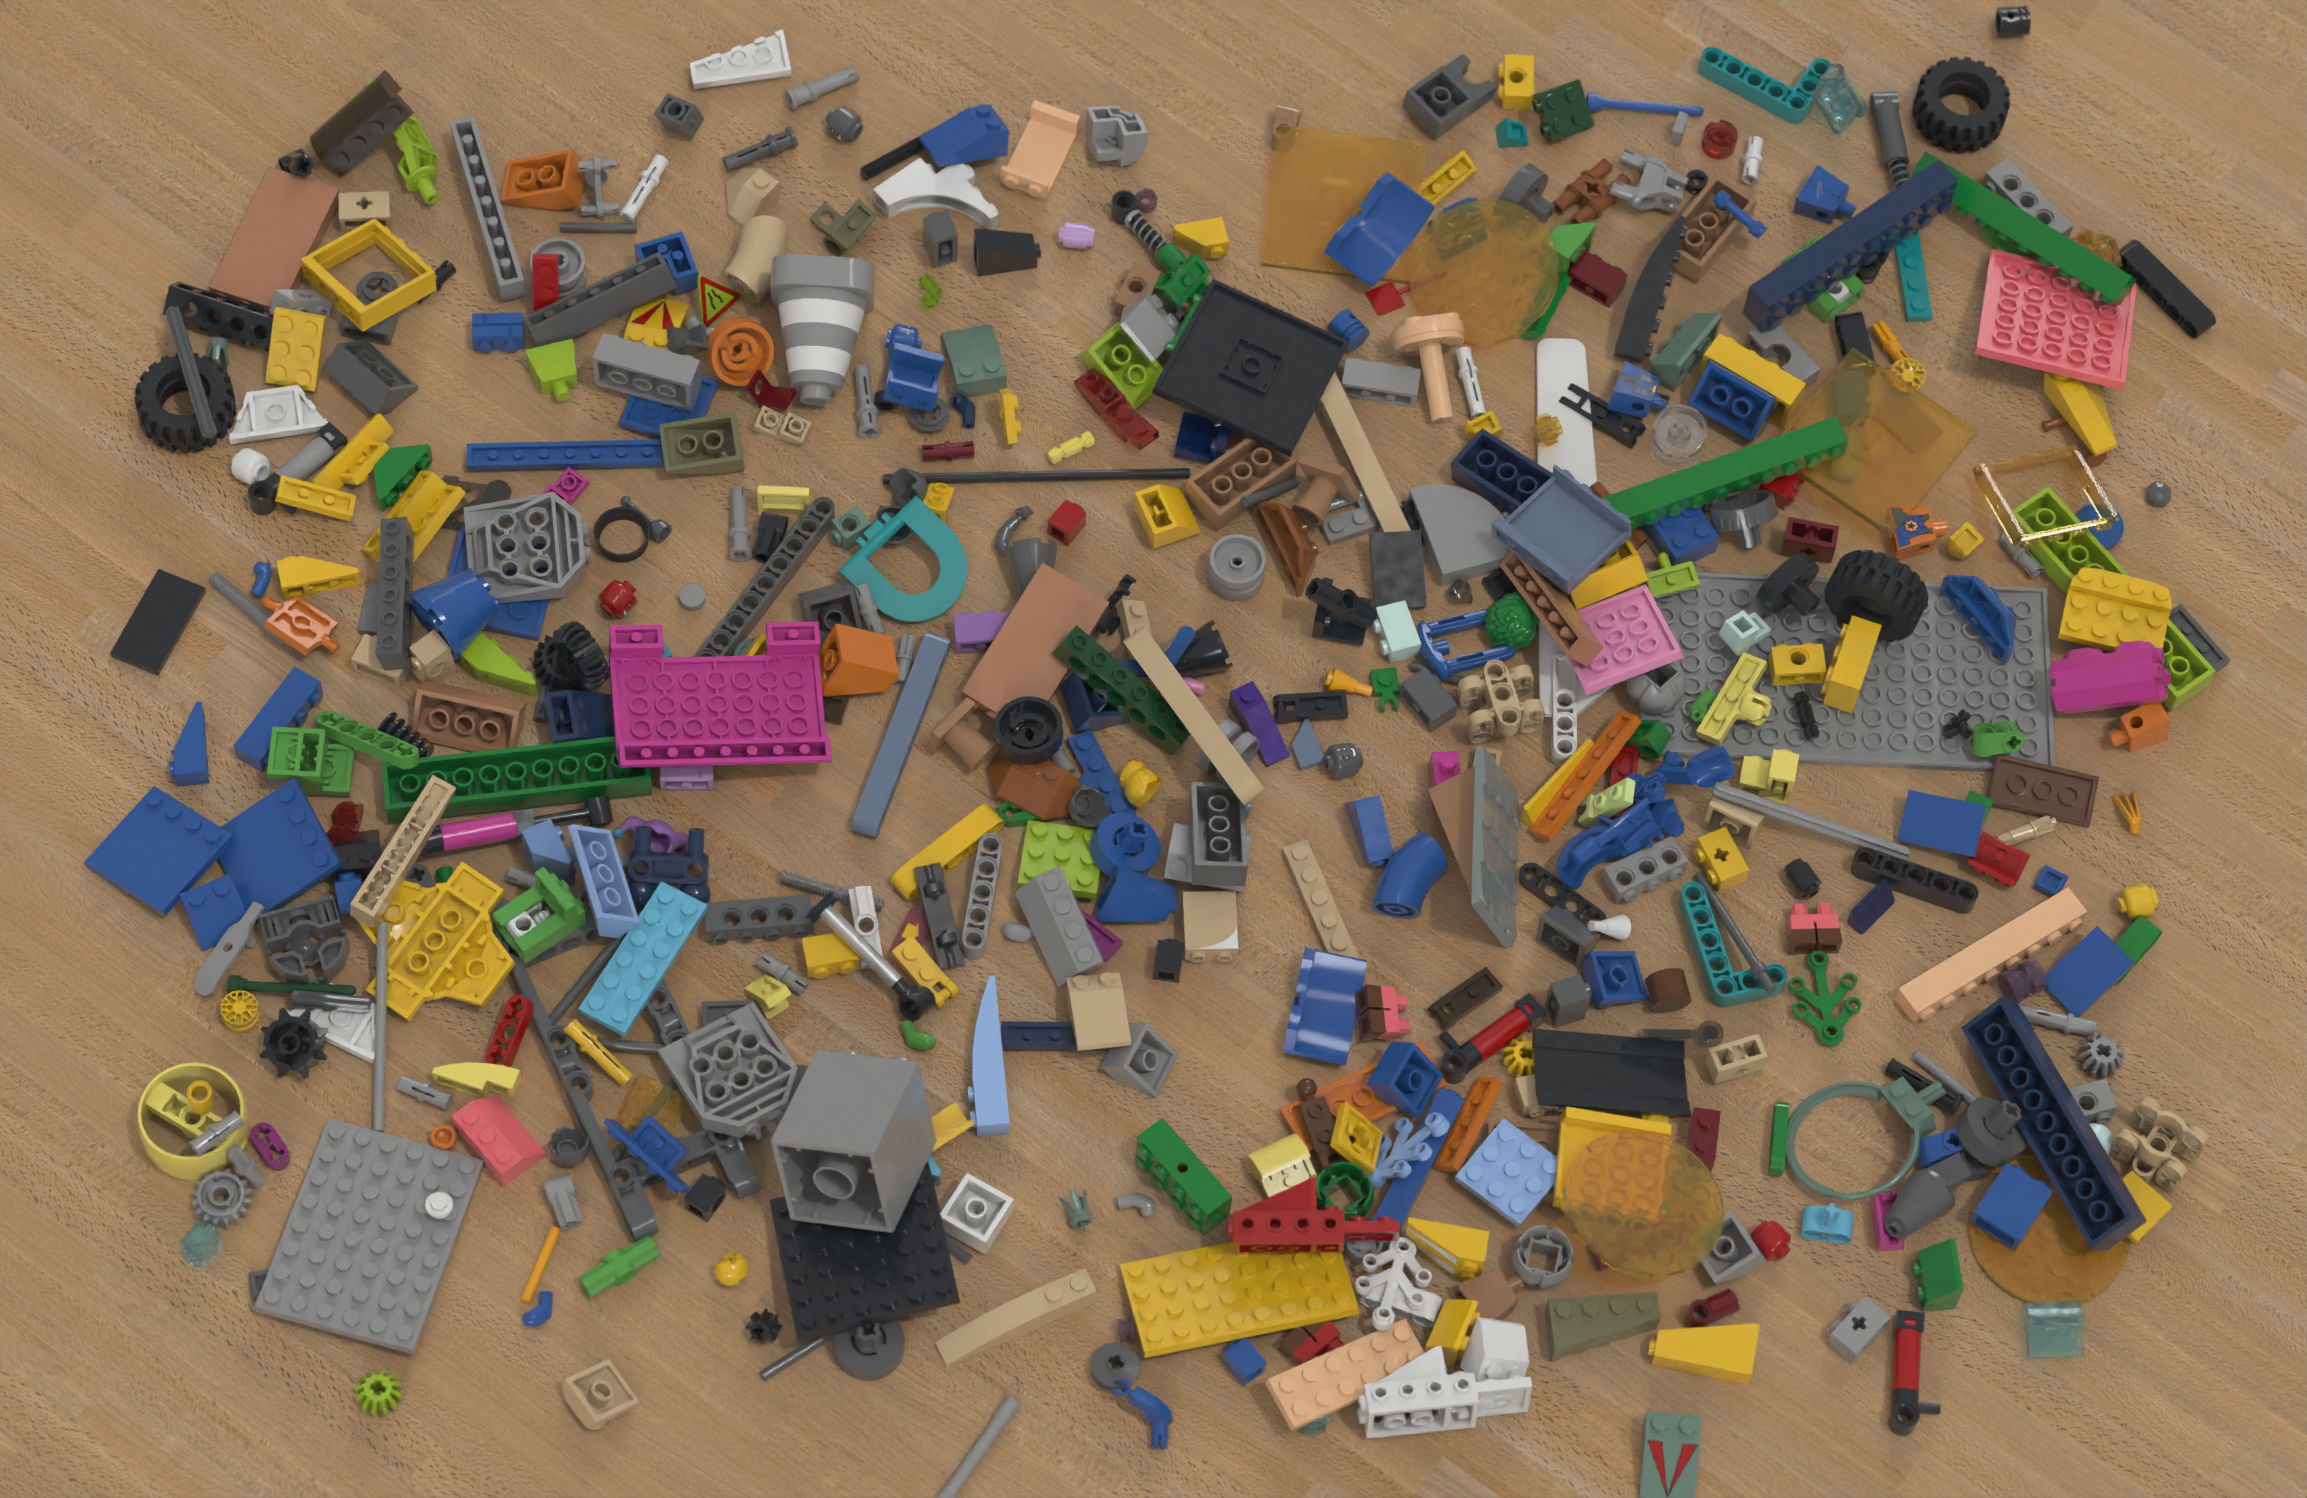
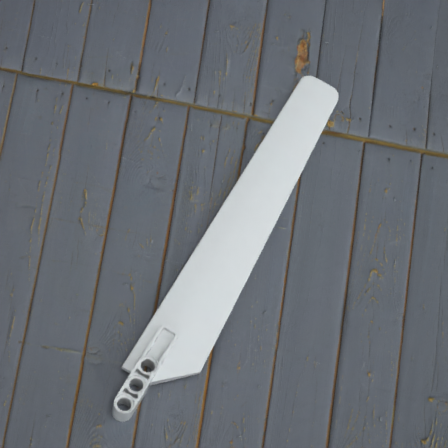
(1558, 366)

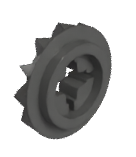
(372, 281)
(941, 417)

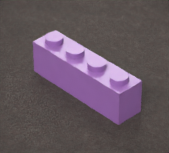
(977, 631)

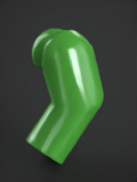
(917, 1039)

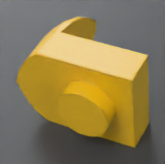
(1486, 421)
(1964, 542)

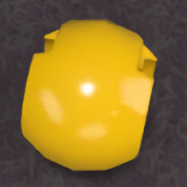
(731, 1269)

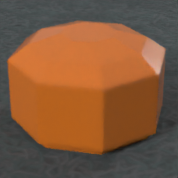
(443, 1137)

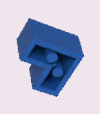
(677, 256)

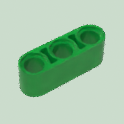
(2138, 940)

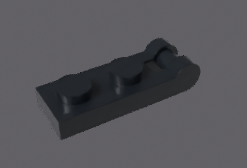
(1310, 706)

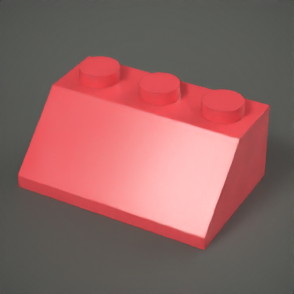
(497, 1138)

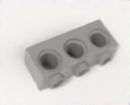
(1645, 859)

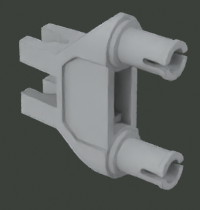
(1655, 185)

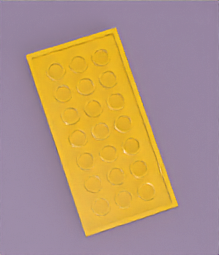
(1227, 1296)

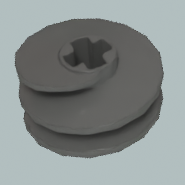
(1112, 1354)

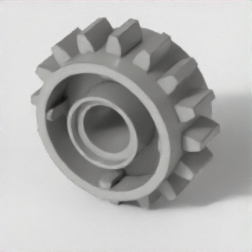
(221, 1212)

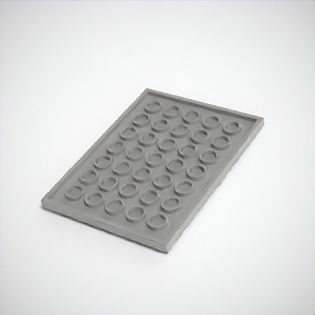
(360, 1240)

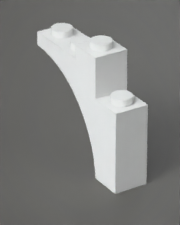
(949, 189)

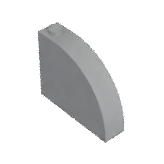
(1457, 531)

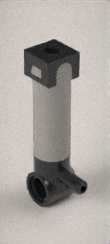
(300, 466)

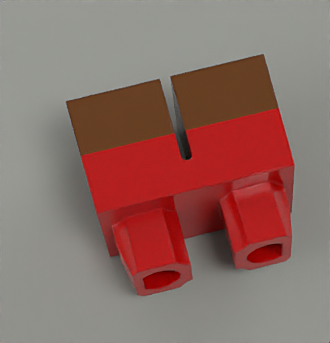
(1310, 1341)

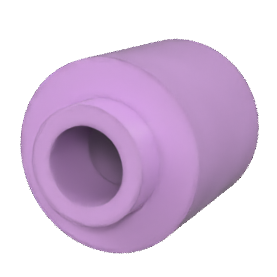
(1076, 235)

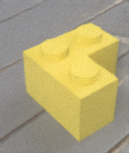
(1769, 778)

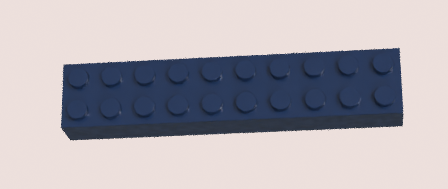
(1850, 247)
(2054, 1125)

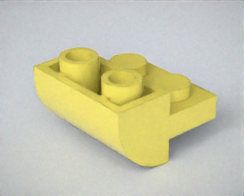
(1281, 1164)

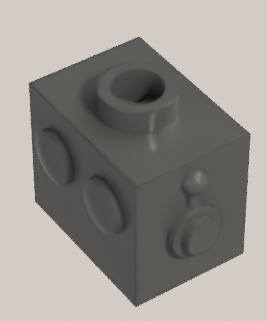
(679, 116)

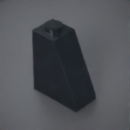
(1004, 251)

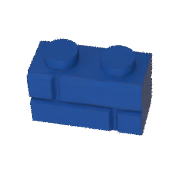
(498, 331)

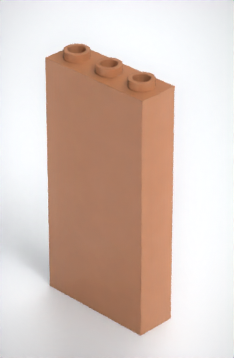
(277, 231)
(1020, 655)

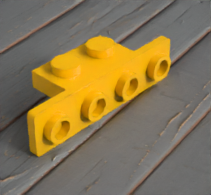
(358, 456)

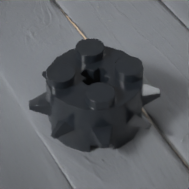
(281, 1051)

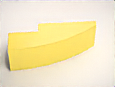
(478, 1079)

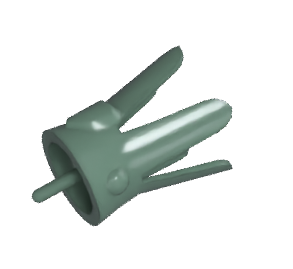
(218, 347)
(1079, 1216)

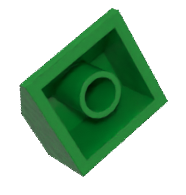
(1938, 1276)

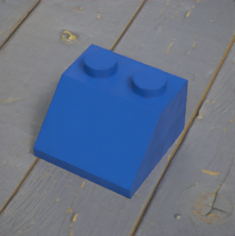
(212, 910)
(1405, 1078)

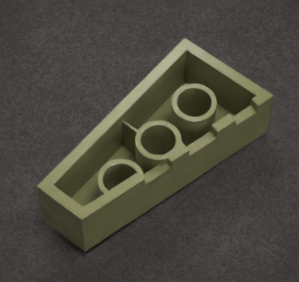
(1597, 1320)

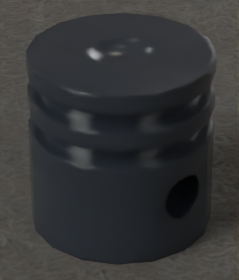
(2012, 21)

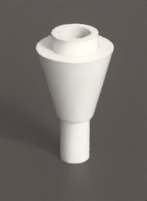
(1615, 927)

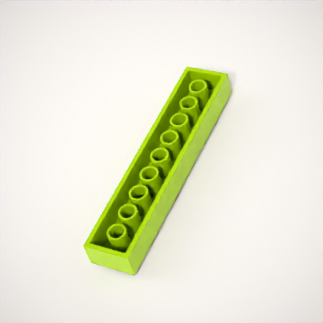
(2065, 558)

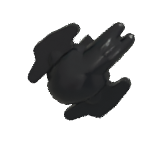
(1111, 617)

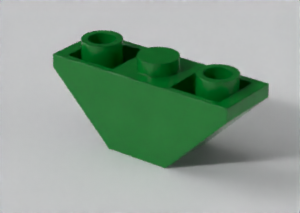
(398, 470)

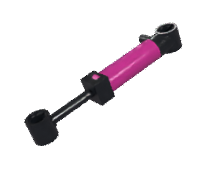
(509, 826)

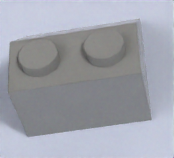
(1149, 324)
(1142, 1063)
(1734, 1253)

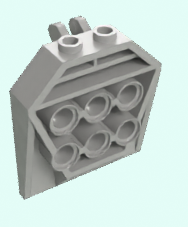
(562, 533)
(744, 1107)

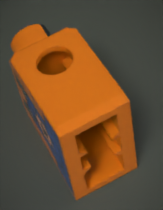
(1917, 534)

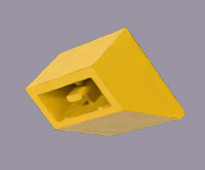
(1164, 515)
(1453, 1329)

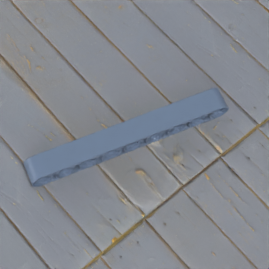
(901, 735)

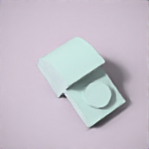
(1743, 631)

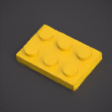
(295, 348)

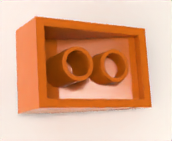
(544, 181)

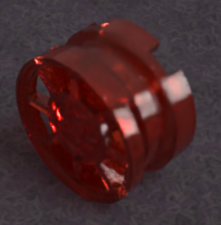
(1720, 139)

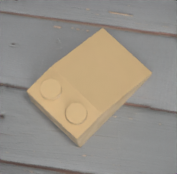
(1098, 1011)

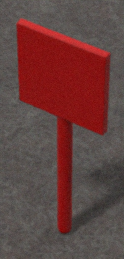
(1386, 298)

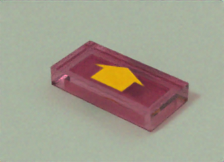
(913, 925)

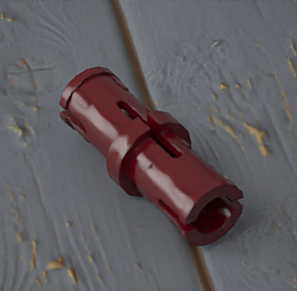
(948, 451)

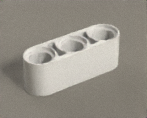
(1424, 1317)

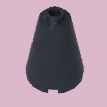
(1204, 653)

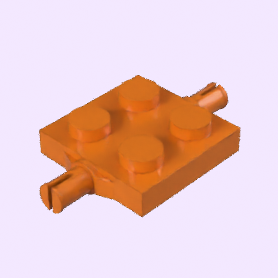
(301, 625)

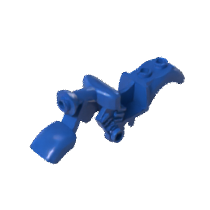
(1646, 815)

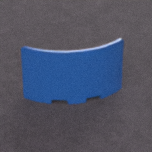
(1381, 231)
(1326, 1010)

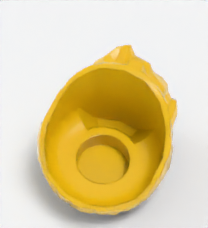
(1138, 782)

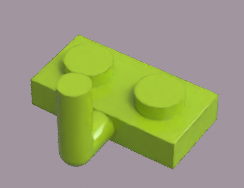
(1671, 579)

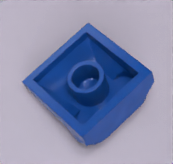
(1614, 978)

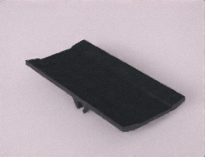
(1610, 1073)

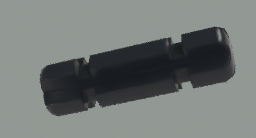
(1806, 715)

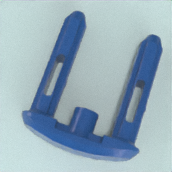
(1433, 652)

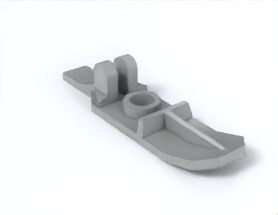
(220, 958)

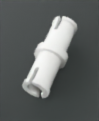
(1752, 160)

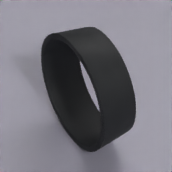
(622, 513)

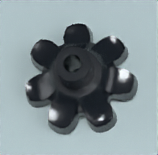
(1958, 726)

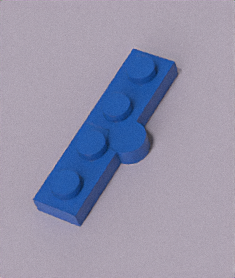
(1098, 772)

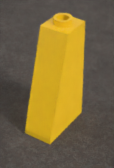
(1708, 1351)

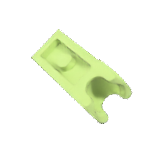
(1607, 802)

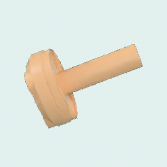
(1428, 338)

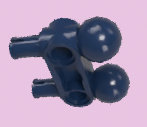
(668, 868)

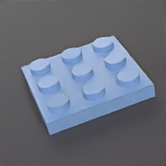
(1509, 1173)

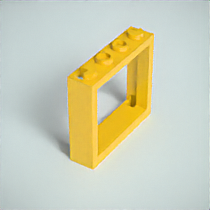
(372, 232)

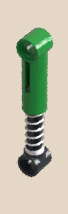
(1166, 255)

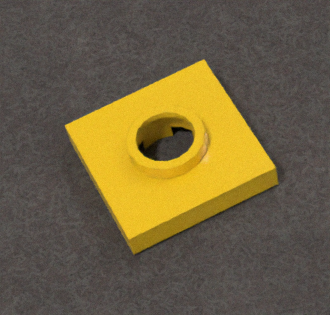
(1367, 1137)

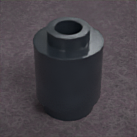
(1802, 878)

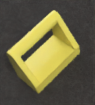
(783, 499)

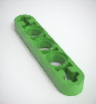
(399, 753)

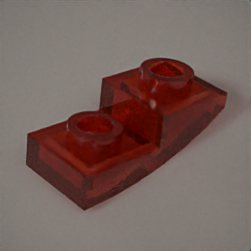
(345, 822)

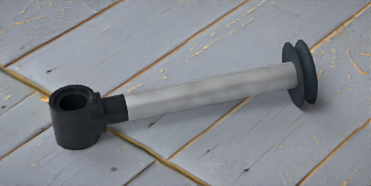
(913, 999)

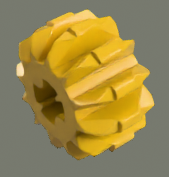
(1513, 1057)

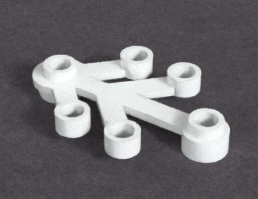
(1393, 1277)

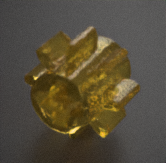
(1547, 429)

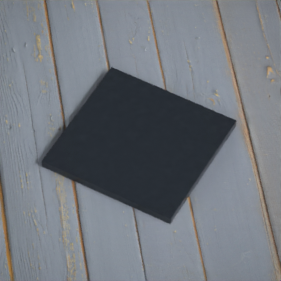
(1251, 367)

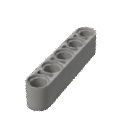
(982, 885)

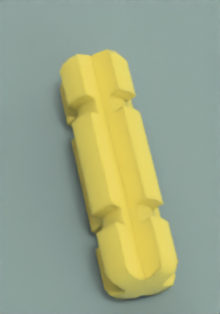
(1070, 447)

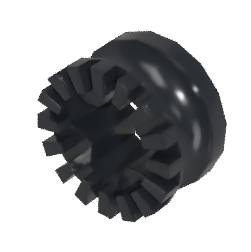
(1701, 177)

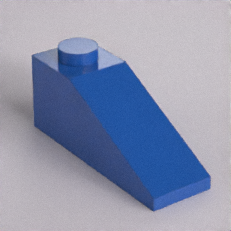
(190, 752)

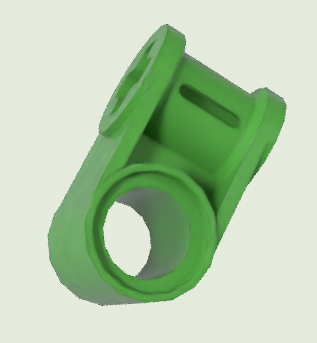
(1994, 737)

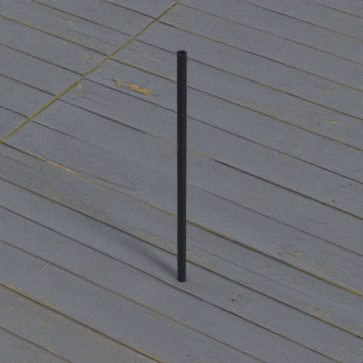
(1069, 475)

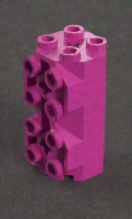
(2100, 681)

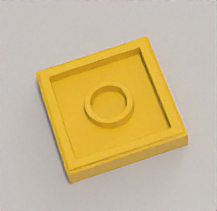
(2150, 1203)

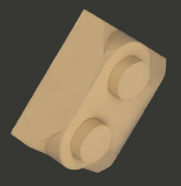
(598, 1395)

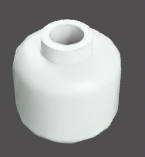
(250, 466)

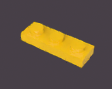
(315, 498)

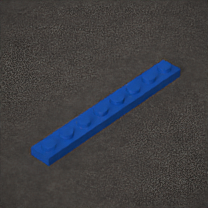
(564, 454)

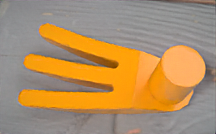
(2131, 815)

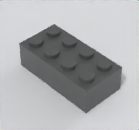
(1217, 835)

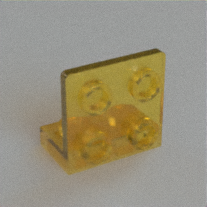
(651, 1099)

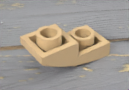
(782, 427)

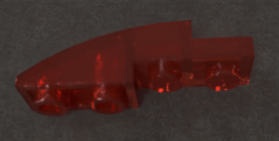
(1114, 410)

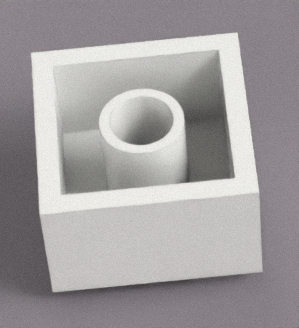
(976, 1213)

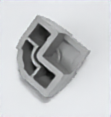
(1115, 134)

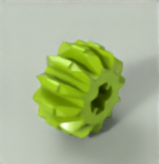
(385, 1400)

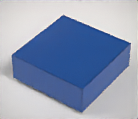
(2050, 881)

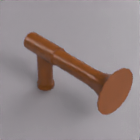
(2091, 460)

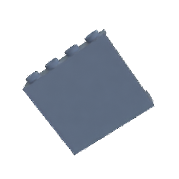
(1563, 530)

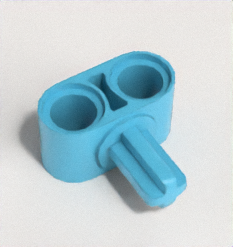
(1827, 1224)

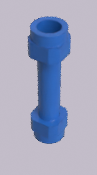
(1756, 228)

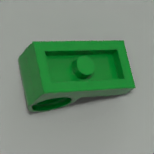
(1179, 285)
(1650, 738)

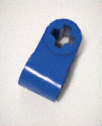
(1936, 1148)

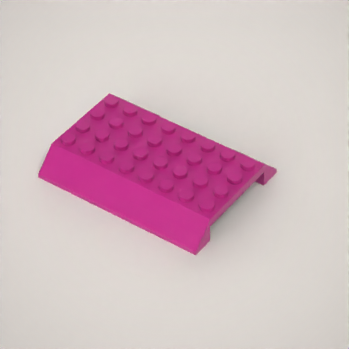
(719, 705)

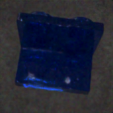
(1201, 439)

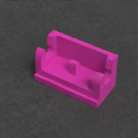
(1880, 1207)

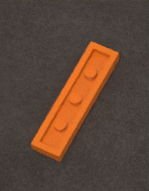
(1468, 1124)

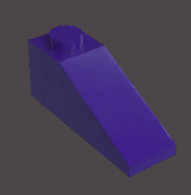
(1255, 717)

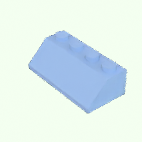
(603, 880)

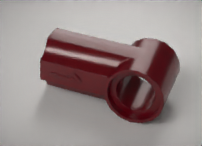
(1712, 1308)

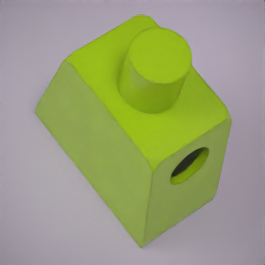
(554, 368)

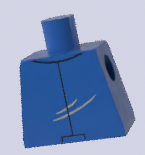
(1824, 198)

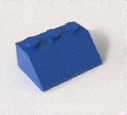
(1732, 401)

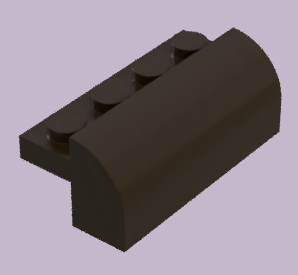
(361, 124)

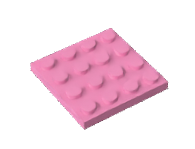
(1632, 638)

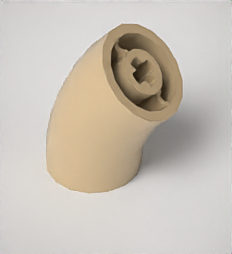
(751, 266)

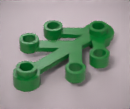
(1824, 1002)

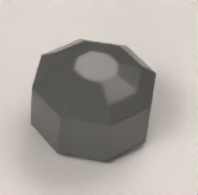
(2158, 494)

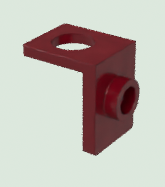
(770, 396)

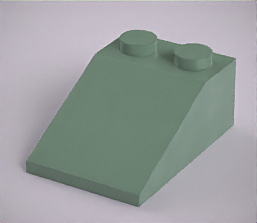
(975, 361)

